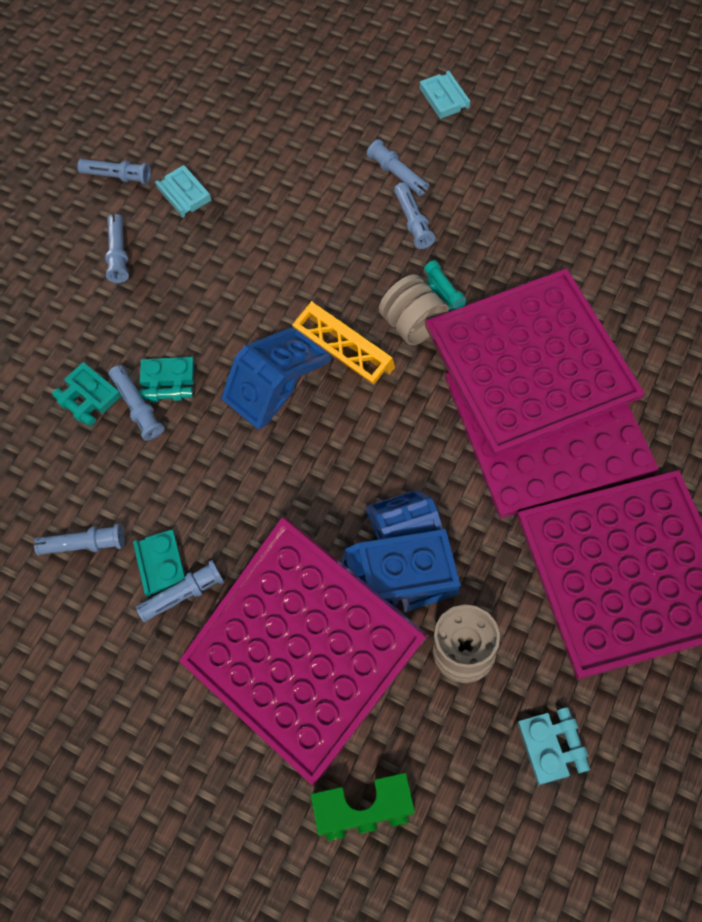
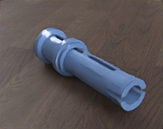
(390, 162)
(124, 171)
(417, 223)
(116, 256)
(140, 411)
(93, 539)
(192, 585)

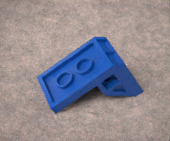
(267, 373)
(404, 516)
(405, 565)

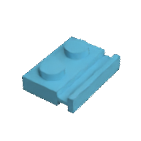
(444, 94)
(183, 191)

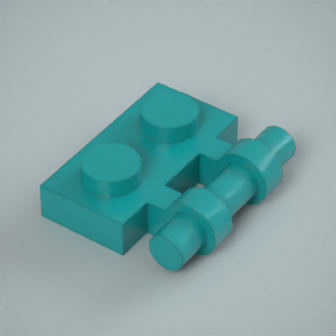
(167, 372)
(92, 388)

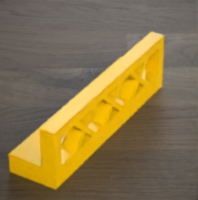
(345, 337)

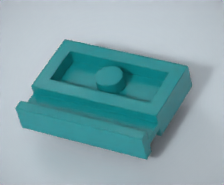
(159, 562)

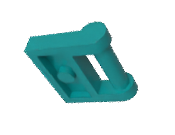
(442, 287)

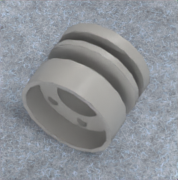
(409, 306)
(461, 628)

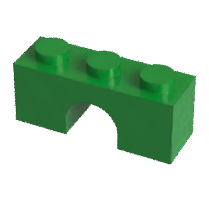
(391, 805)

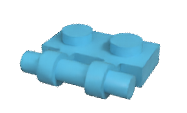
(544, 750)

